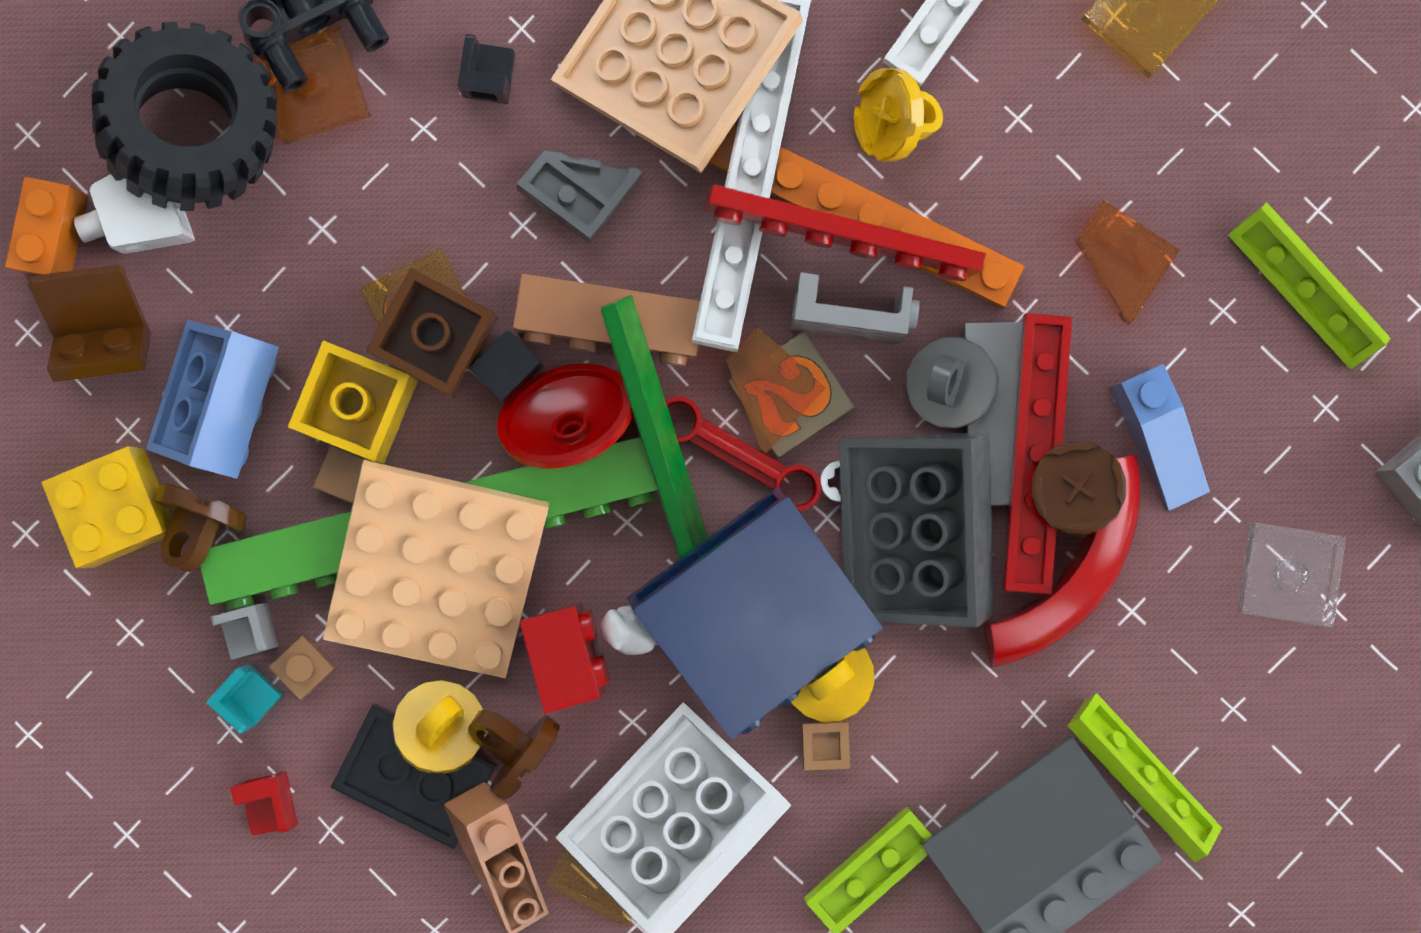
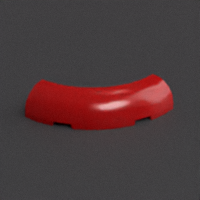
(1078, 588)

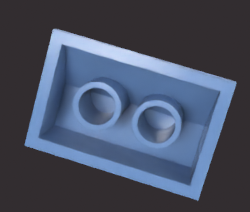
(212, 399)

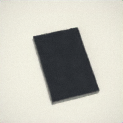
(387, 783)

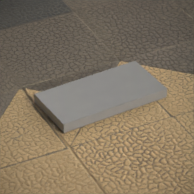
(1003, 346)

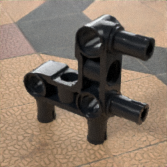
(299, 19)

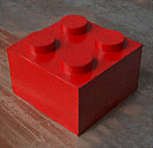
(564, 657)

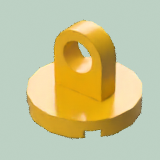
(894, 115)
(840, 690)
(434, 725)

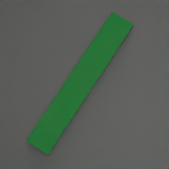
(654, 423)

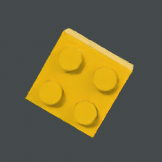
(353, 402)
(108, 507)

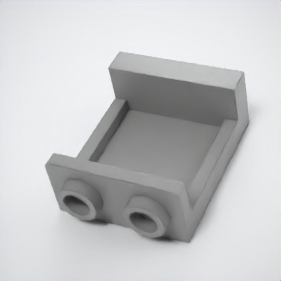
(849, 321)

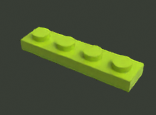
(1309, 286)
(1145, 777)

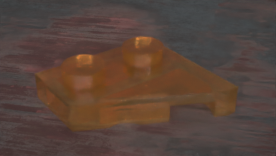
(1125, 257)
(770, 387)

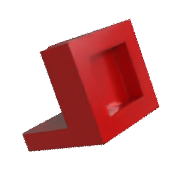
(266, 803)

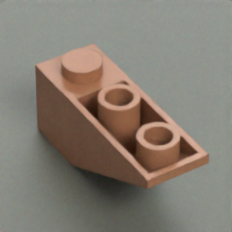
(497, 856)

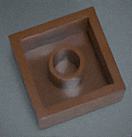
(432, 333)

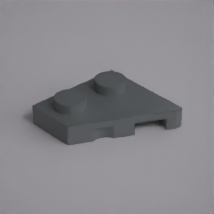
(577, 190)

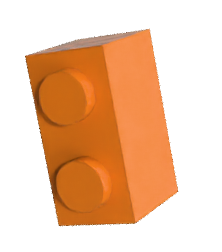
(44, 228)

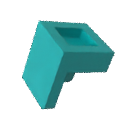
(245, 698)

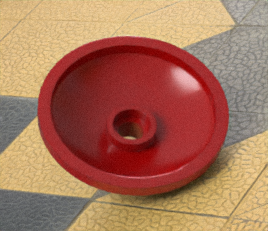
(565, 416)

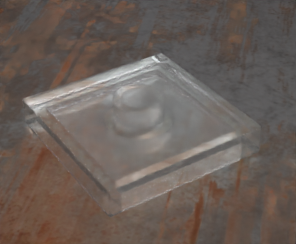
(1292, 574)

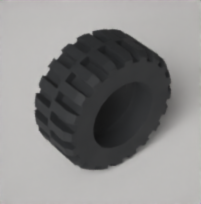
(187, 61)

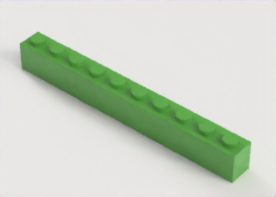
(314, 549)

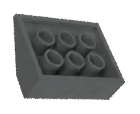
(919, 526)
(1042, 847)

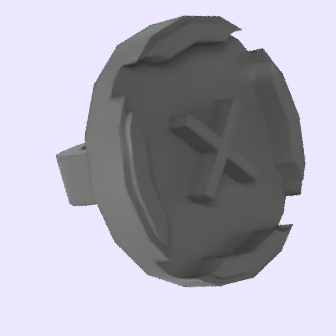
(952, 382)

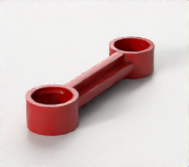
(740, 454)

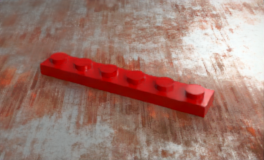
(823, 229)
(1037, 431)

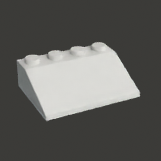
(673, 822)

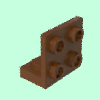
(92, 322)

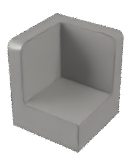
(247, 630)

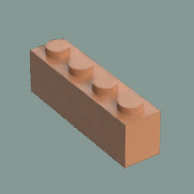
(573, 314)

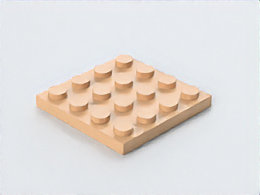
(677, 67)
(435, 569)

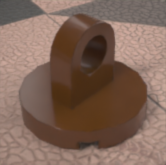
(1078, 488)
(193, 520)
(512, 747)

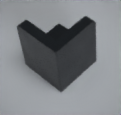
(485, 71)
(506, 366)

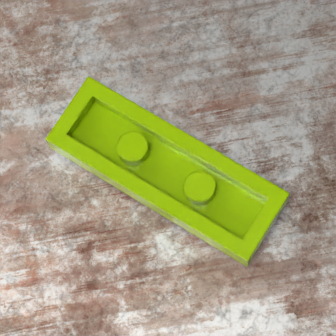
(869, 872)

